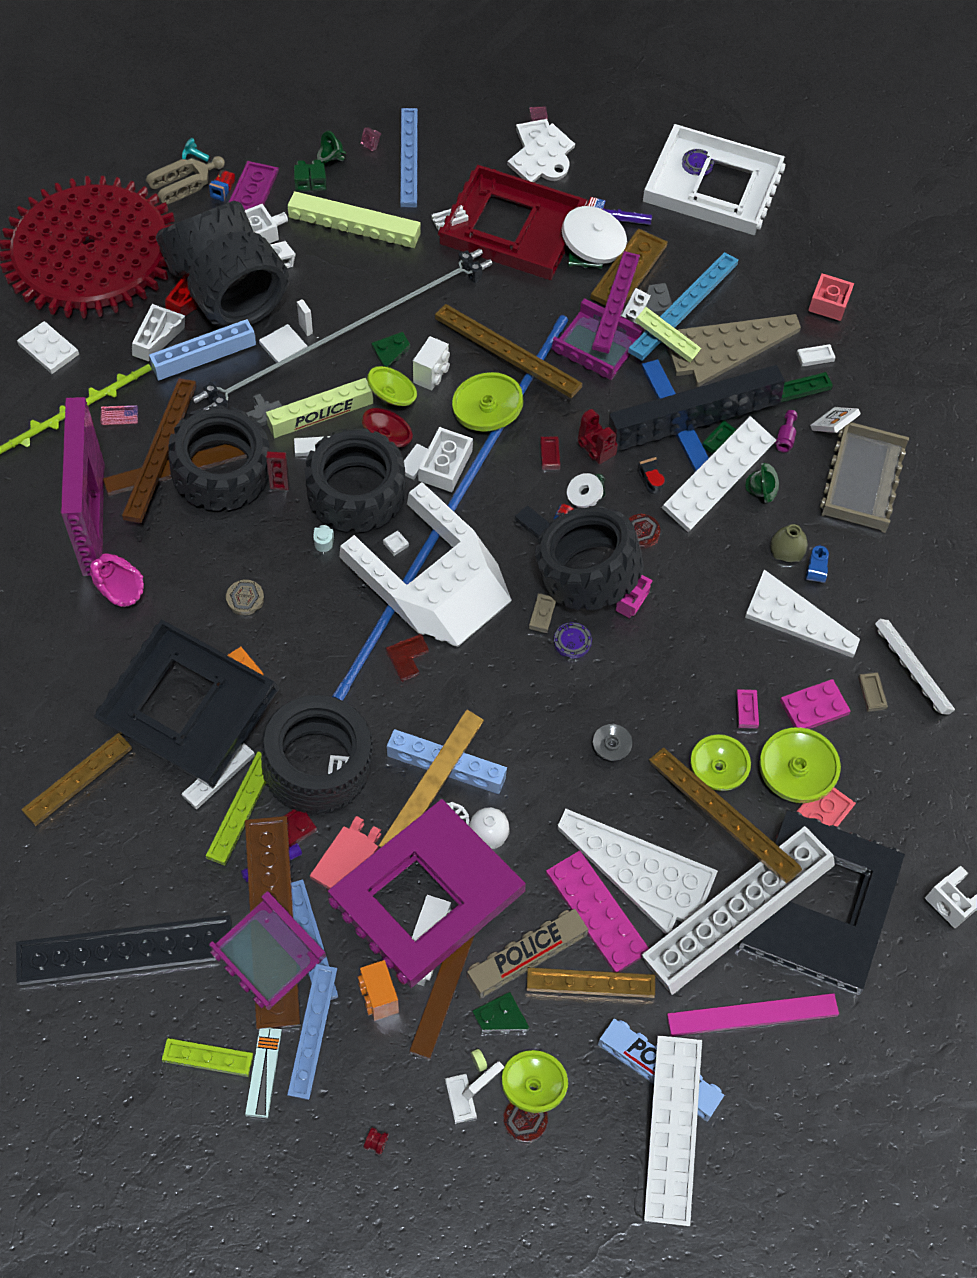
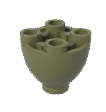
(789, 544)

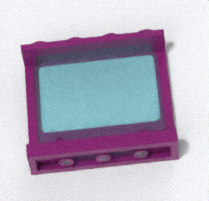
(580, 335)
(268, 952)

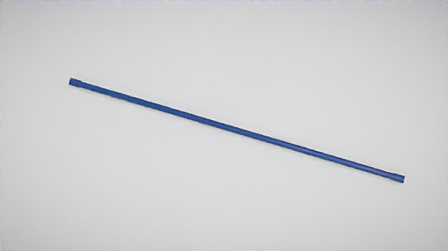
(344, 686)

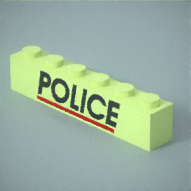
(319, 407)

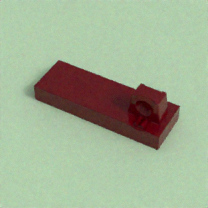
(277, 470)

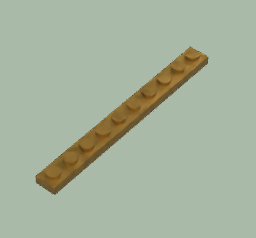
(508, 351)
(726, 815)

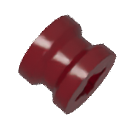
(376, 1141)

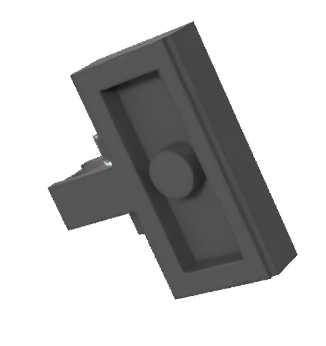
(261, 408)

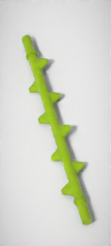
(94, 395)

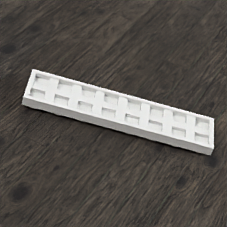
(718, 474)
(673, 1131)

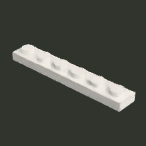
(917, 671)

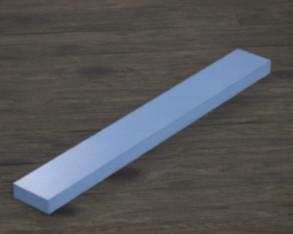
(408, 157)

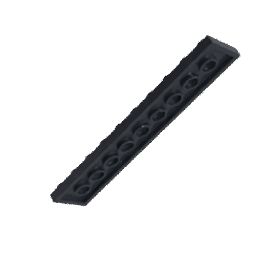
(118, 950)

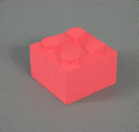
(831, 297)

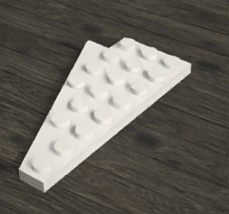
(653, 878)

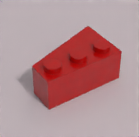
(180, 299)

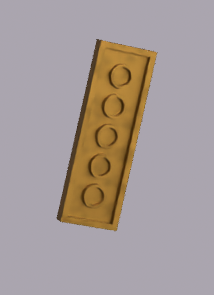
(649, 249)

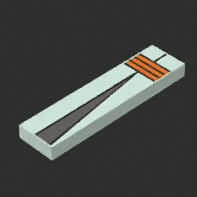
(263, 1073)

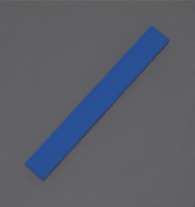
(688, 439)

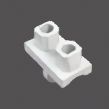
(635, 305)

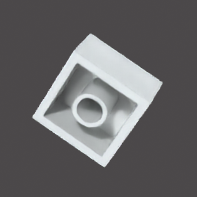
(431, 363)

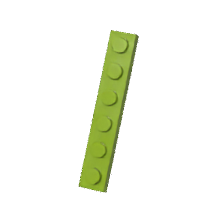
(237, 814)

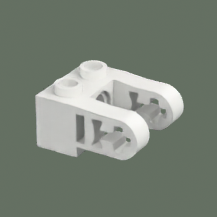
(950, 900)

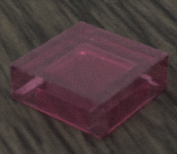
(538, 113)

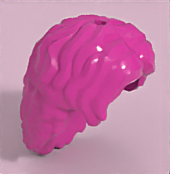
(117, 579)

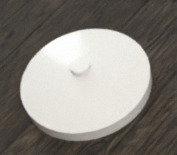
(594, 234)

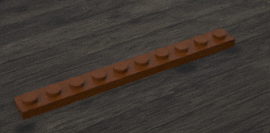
(158, 452)

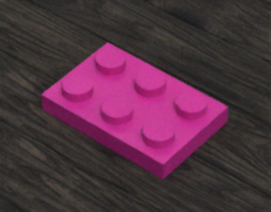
(815, 705)

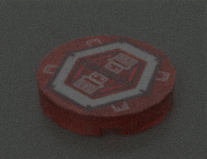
(646, 529)
(524, 1125)

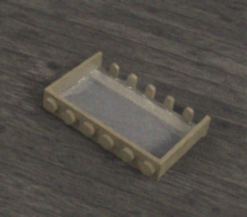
(864, 476)

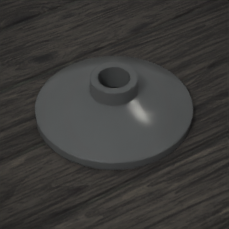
(612, 734)

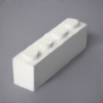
(431, 913)

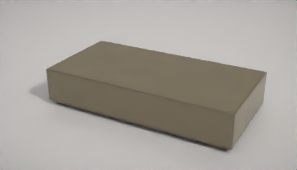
(872, 692)

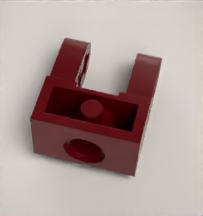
(597, 441)

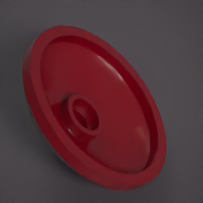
(389, 425)

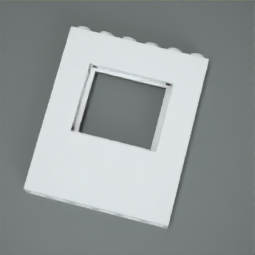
(675, 188)

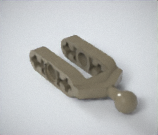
(190, 184)

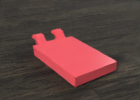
(345, 853)

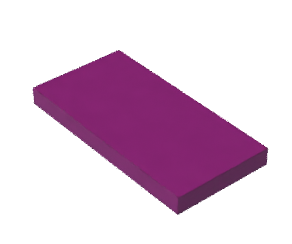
(254, 184)

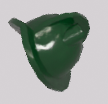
(331, 148)
(763, 483)

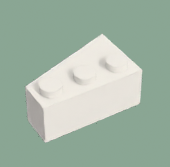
(157, 331)

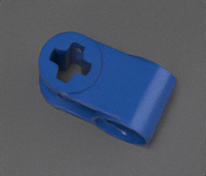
(817, 565)

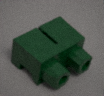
(304, 171)

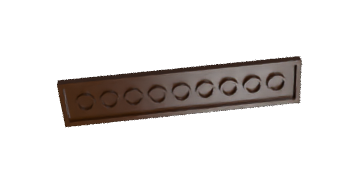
(270, 871)

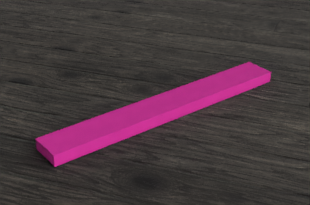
(752, 1015)

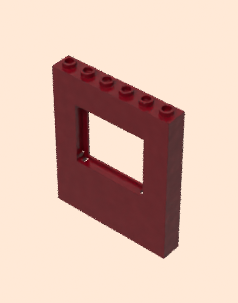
(539, 242)

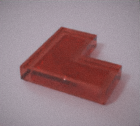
(403, 655)

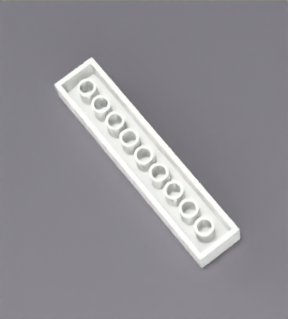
(735, 913)

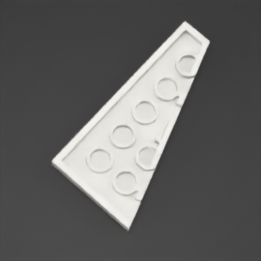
(787, 611)

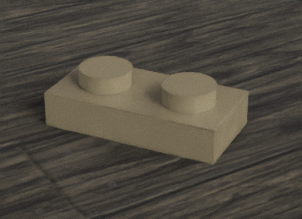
(542, 613)

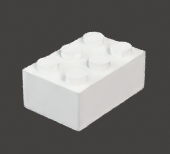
(445, 459)

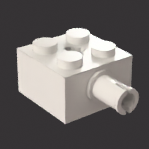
(265, 224)

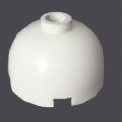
(490, 826)

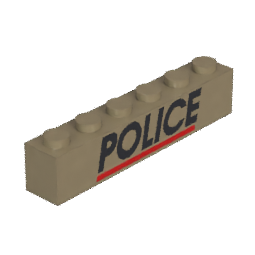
(526, 953)

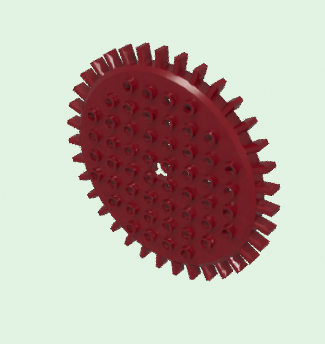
(48, 262)

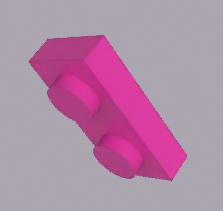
(747, 708)

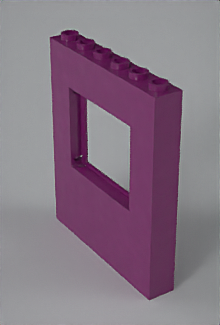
(82, 484)
(456, 862)

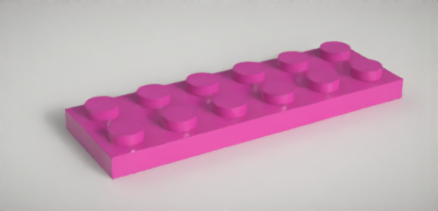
(602, 915)

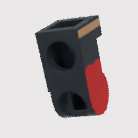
(650, 476)

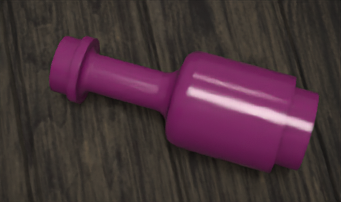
(787, 432)

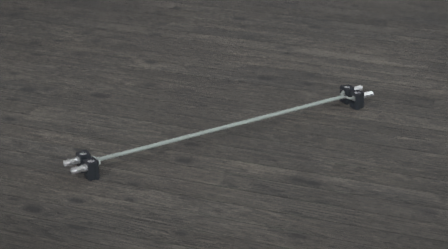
(466, 265)

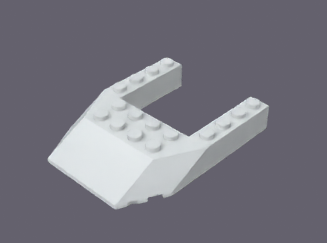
(451, 595)

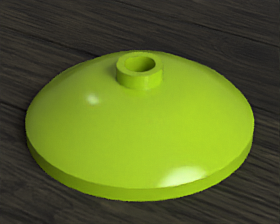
(391, 386)
(721, 752)
(538, 1071)

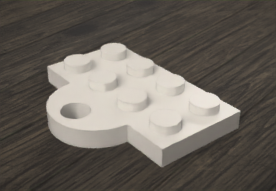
(543, 156)

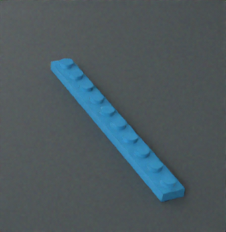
(686, 302)

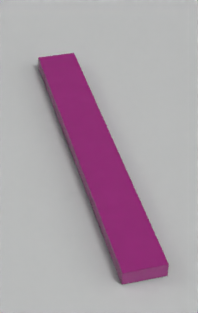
(616, 302)

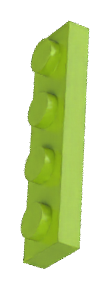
(207, 1057)

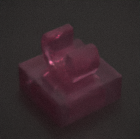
(370, 138)

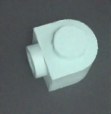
(323, 538)

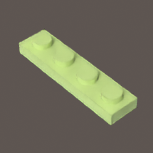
(667, 334)

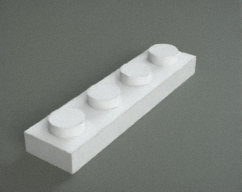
(199, 792)

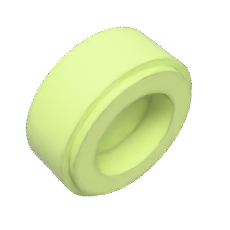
(479, 1060)

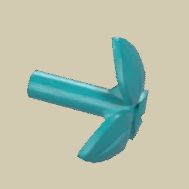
(190, 149)

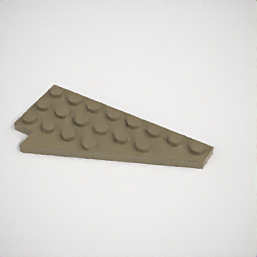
(730, 345)

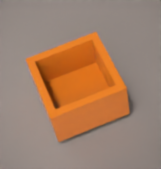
(379, 990)

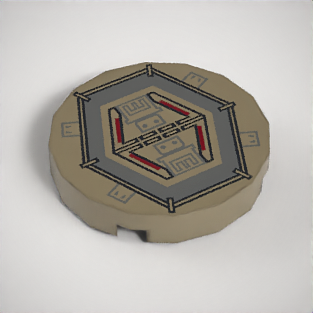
(244, 597)

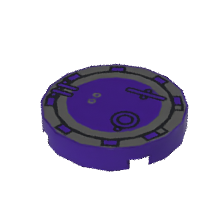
(694, 161)
(572, 640)

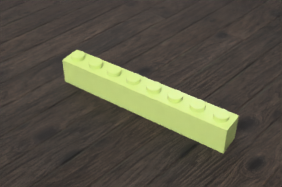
(354, 219)

